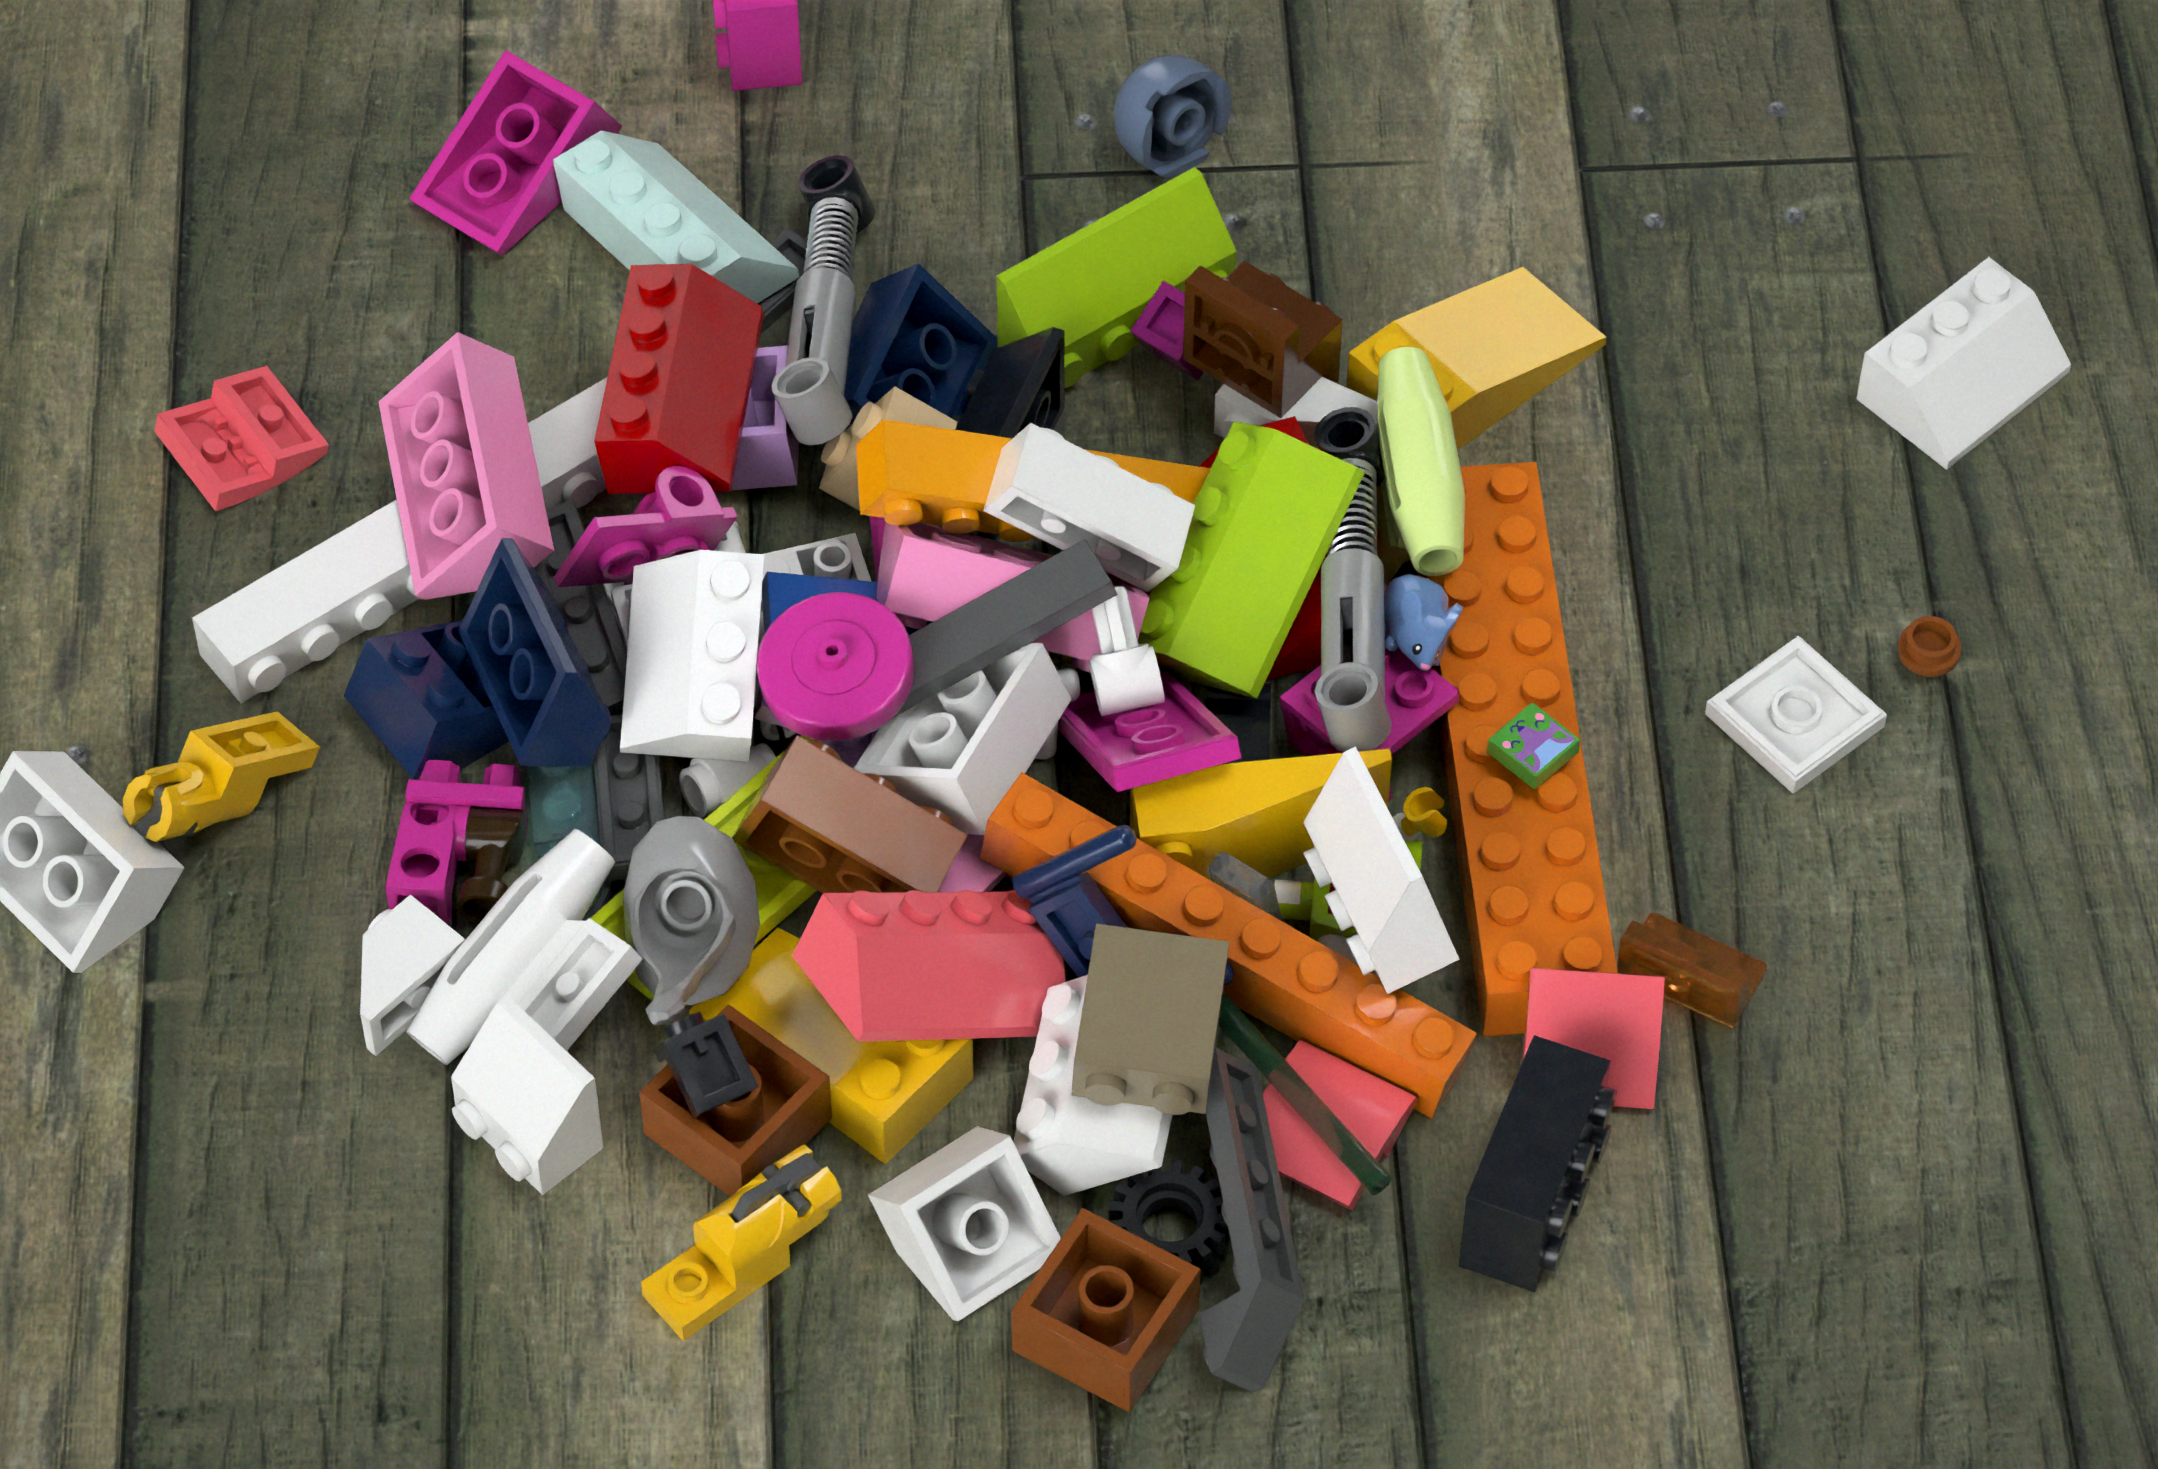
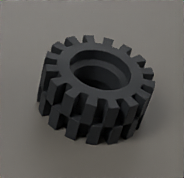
(1182, 1194)

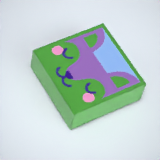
(1533, 745)

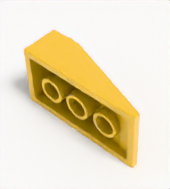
(1485, 348)
(1242, 810)
(877, 1088)

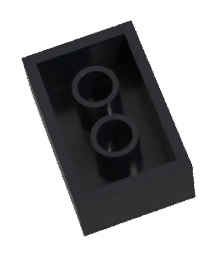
(1537, 1164)

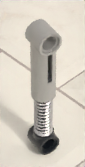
(823, 303)
(1353, 595)

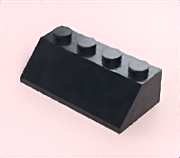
(1017, 388)

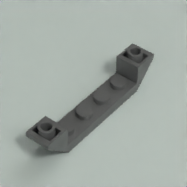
(1251, 1325)

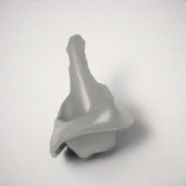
(688, 914)

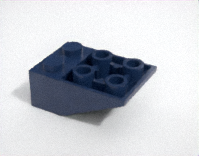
(425, 698)

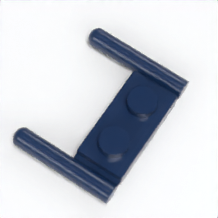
(1071, 902)

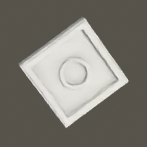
(1795, 714)

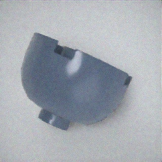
(1170, 113)

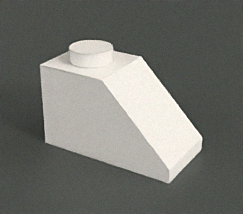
(399, 967)

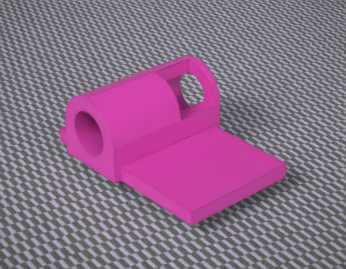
(666, 523)

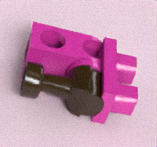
(455, 823)

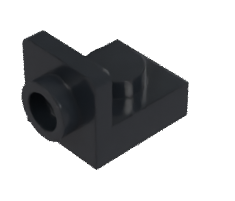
(706, 1062)

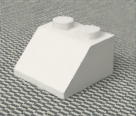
(527, 1099)
(968, 1221)

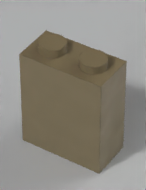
(1150, 1019)

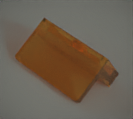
(1695, 967)

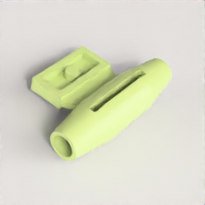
(1423, 483)

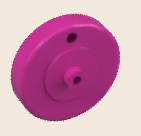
(835, 666)

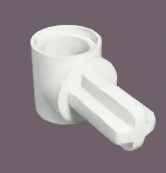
(1124, 672)

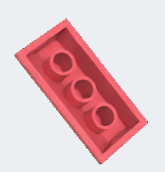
(930, 964)

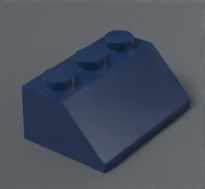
(916, 340)
(532, 666)

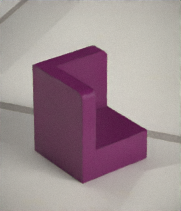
(1162, 328)

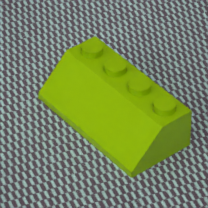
(1110, 270)
(1248, 558)

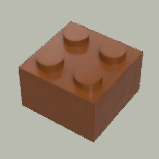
(752, 1131)
(1105, 1309)

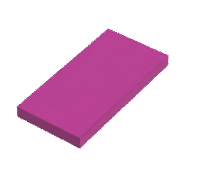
(1150, 740)

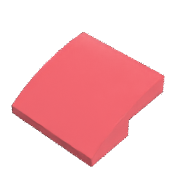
(241, 438)
(1605, 1017)
(1363, 1103)

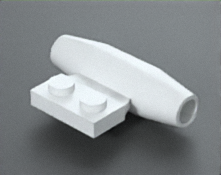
(534, 953)

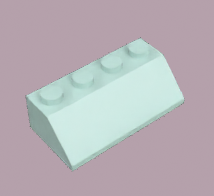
(659, 213)

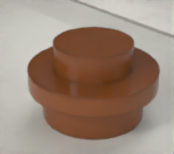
(1929, 646)

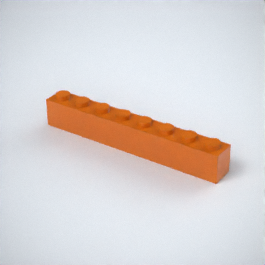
(1276, 969)

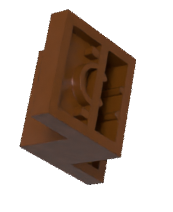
(1259, 336)

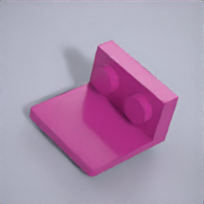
(1411, 696)

